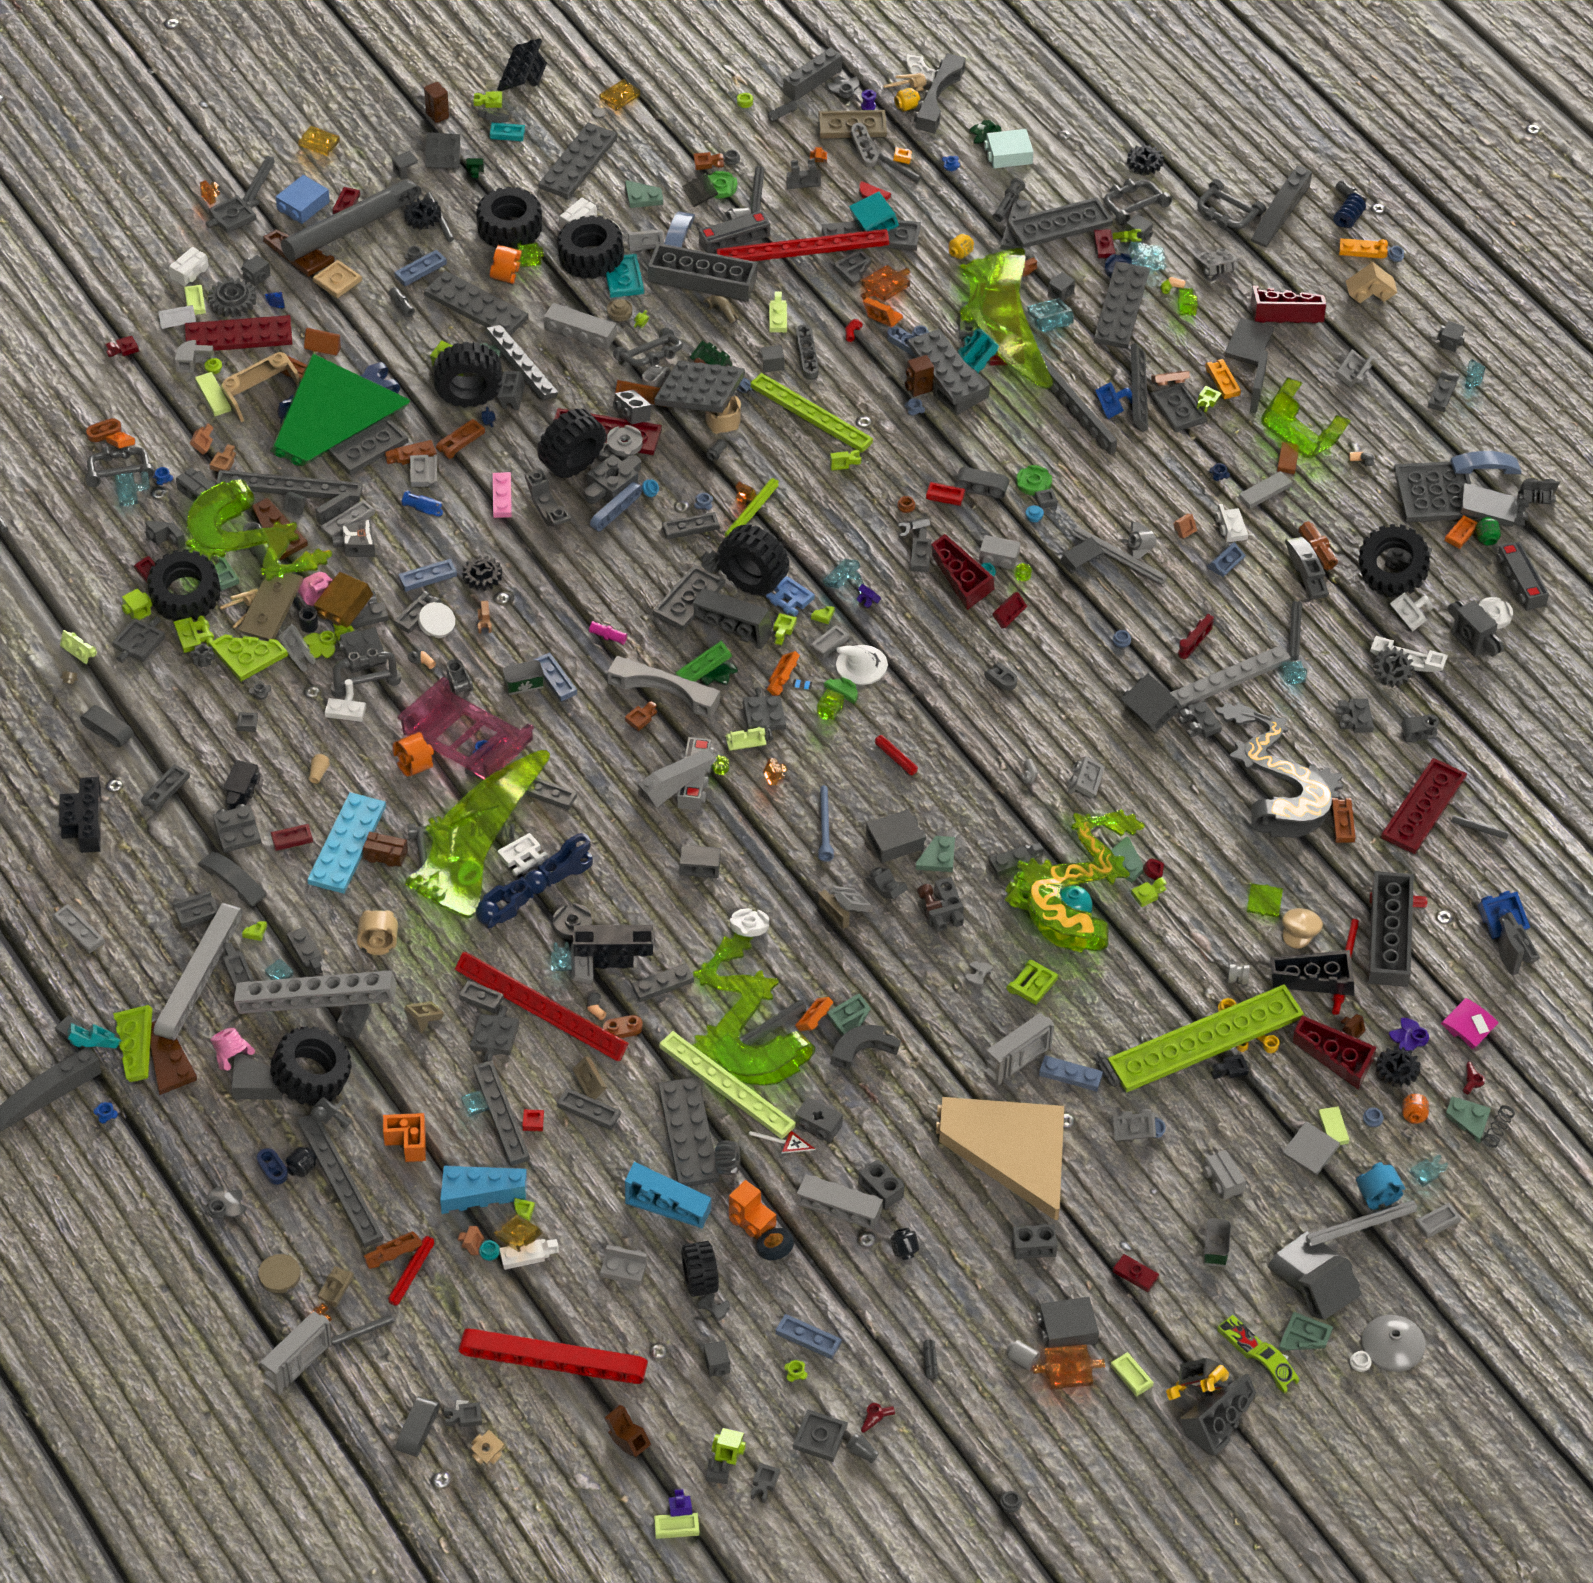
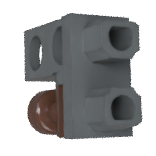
(945, 909)

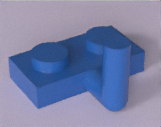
(1110, 399)

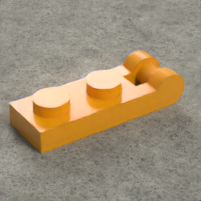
(1363, 248)
(1223, 379)

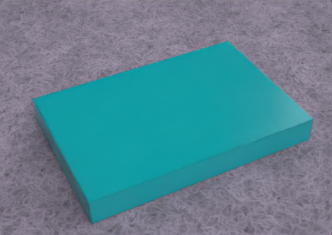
(625, 279)

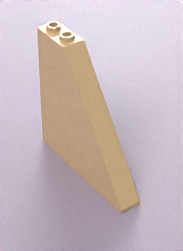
(1010, 1143)

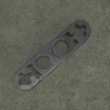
(809, 351)

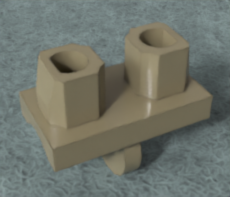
(335, 1286)

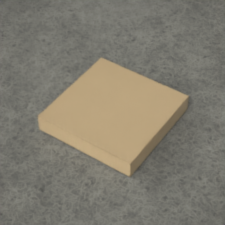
(337, 279)

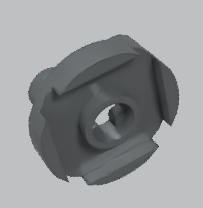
(564, 914)

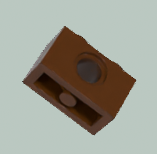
(919, 376)

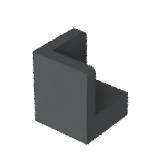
(401, 163)
(773, 358)

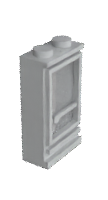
(1020, 1048)
(297, 1352)

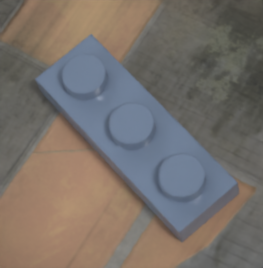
(420, 268)
(427, 575)
(556, 677)
(1071, 1073)
(808, 1336)

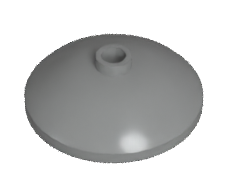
(1393, 1352)

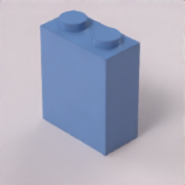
(302, 199)

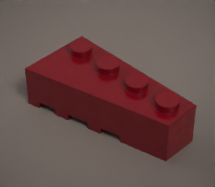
(1287, 306)
(963, 573)
(1335, 1050)

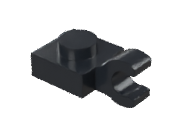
(1232, 1066)

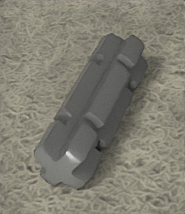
(782, 110)
(1107, 1069)
(930, 1359)

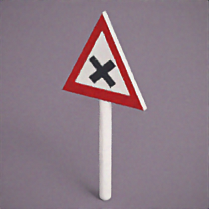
(792, 1144)

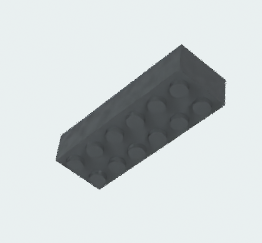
(702, 271)
(1391, 929)

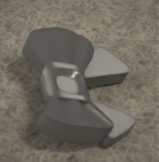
(718, 1311)

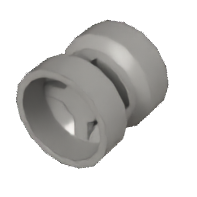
(1238, 974)

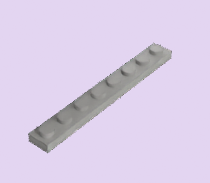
(1231, 676)

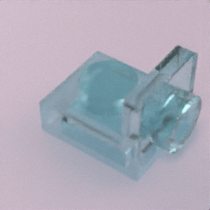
(1294, 672)

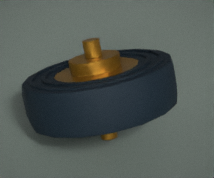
(775, 1244)

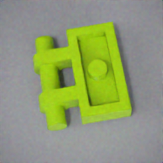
(188, 635)

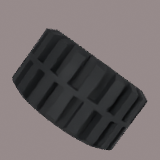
(700, 1268)

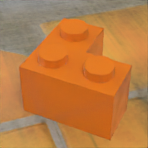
(406, 1131)
(749, 1212)

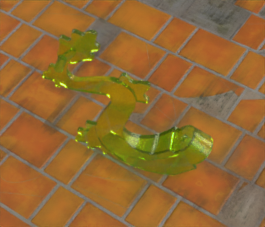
(227, 502)
(752, 1065)

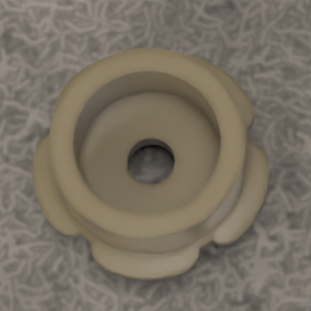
(69, 677)

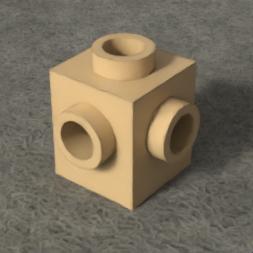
(487, 1440)

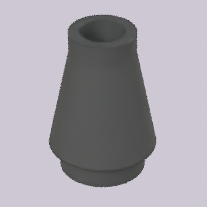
(861, 1447)

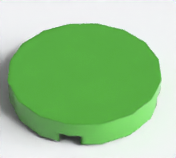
(724, 183)
(1033, 479)

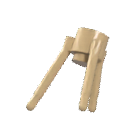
(916, 81)
(247, 597)

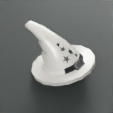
(861, 664)

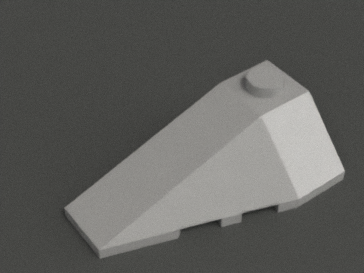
(670, 779)

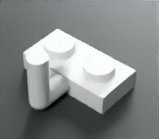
(1410, 611)
(346, 708)

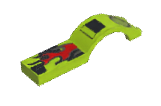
(1253, 1347)

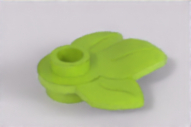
(321, 644)

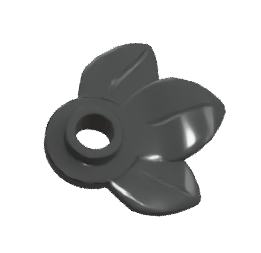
(843, 87)
(227, 1202)

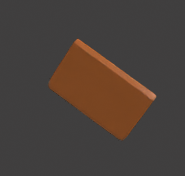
(322, 341)

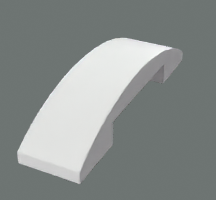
(1422, 662)

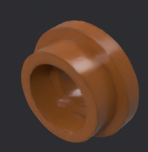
(906, 504)

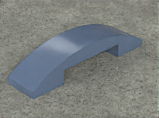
(678, 229)
(1485, 460)

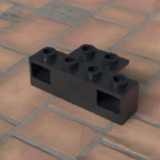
(82, 815)
(613, 944)

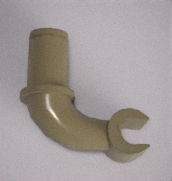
(724, 305)

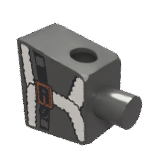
(356, 539)

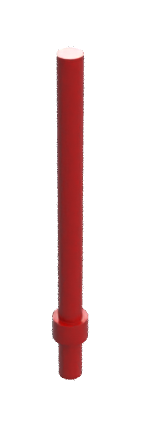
(1339, 999)

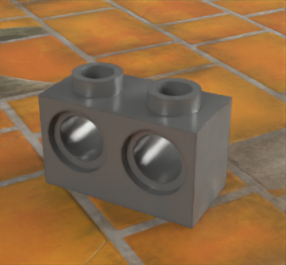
(632, 406)
(880, 1185)
(1034, 1245)

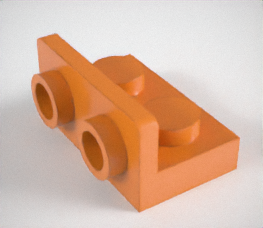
(881, 312)

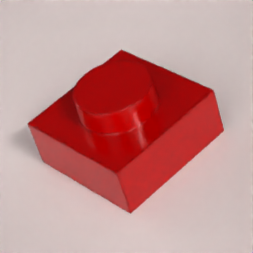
(533, 1120)

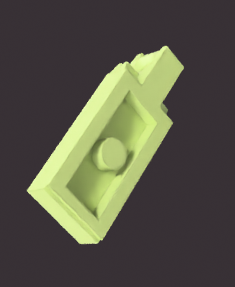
(778, 314)

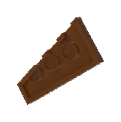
(307, 264)
(267, 515)
(170, 1063)

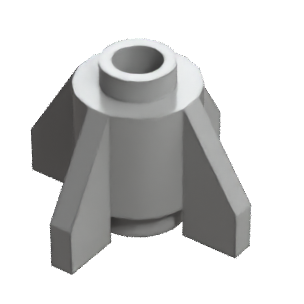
(1141, 540)

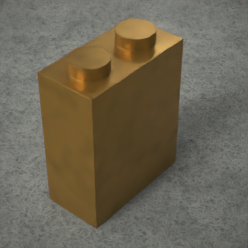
(343, 600)

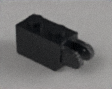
(241, 783)

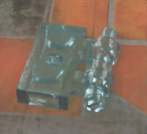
(1147, 255)

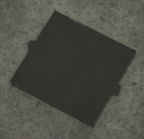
(700, 190)

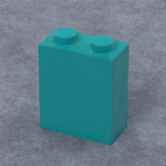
(874, 213)

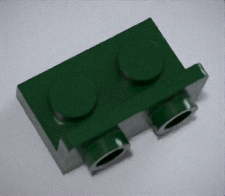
(710, 355)

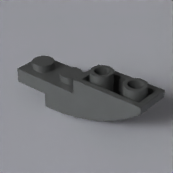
(1309, 566)

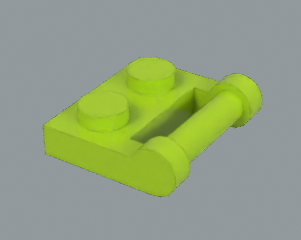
(1036, 986)

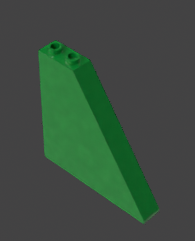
(329, 409)

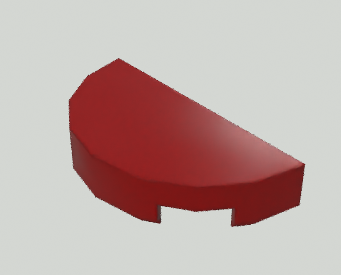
(867, 190)

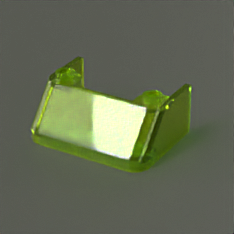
(1281, 421)

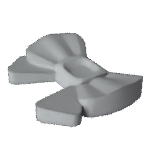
(977, 978)

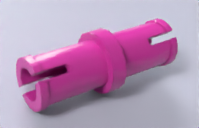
(608, 632)

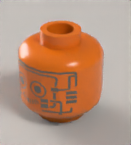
(1415, 1108)

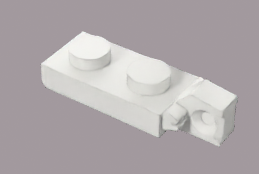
(529, 1254)

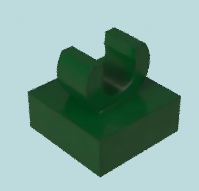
(475, 166)

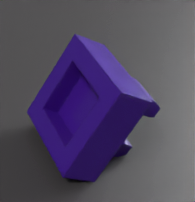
(867, 594)
(680, 1504)

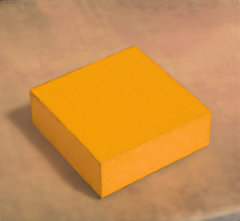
(902, 155)

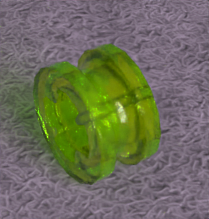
(1023, 576)
(721, 769)

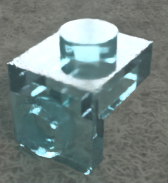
(1475, 374)

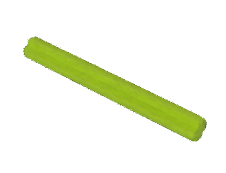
(755, 505)

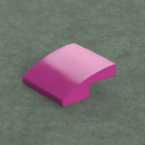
(1461, 1023)

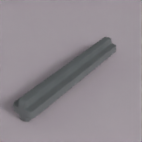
(259, 179)
(757, 189)
(1295, 629)
(773, 1023)

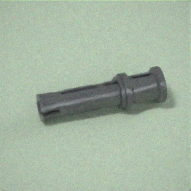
(1010, 195)

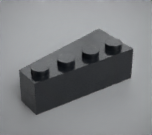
(1315, 972)

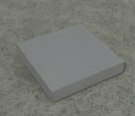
(1311, 1148)

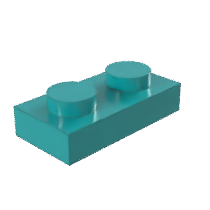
(507, 131)

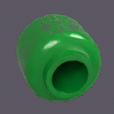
(1488, 531)

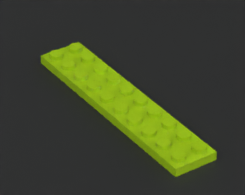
(1205, 1038)

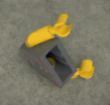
(1200, 1375)

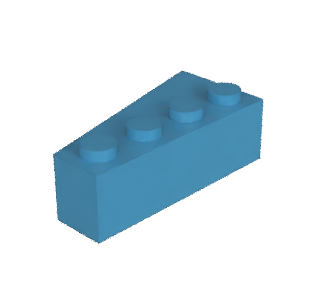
(481, 1186)
(665, 1196)

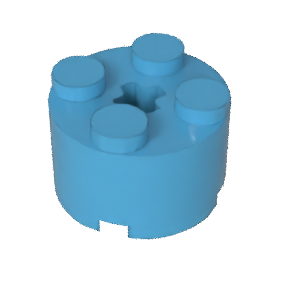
(1380, 1185)

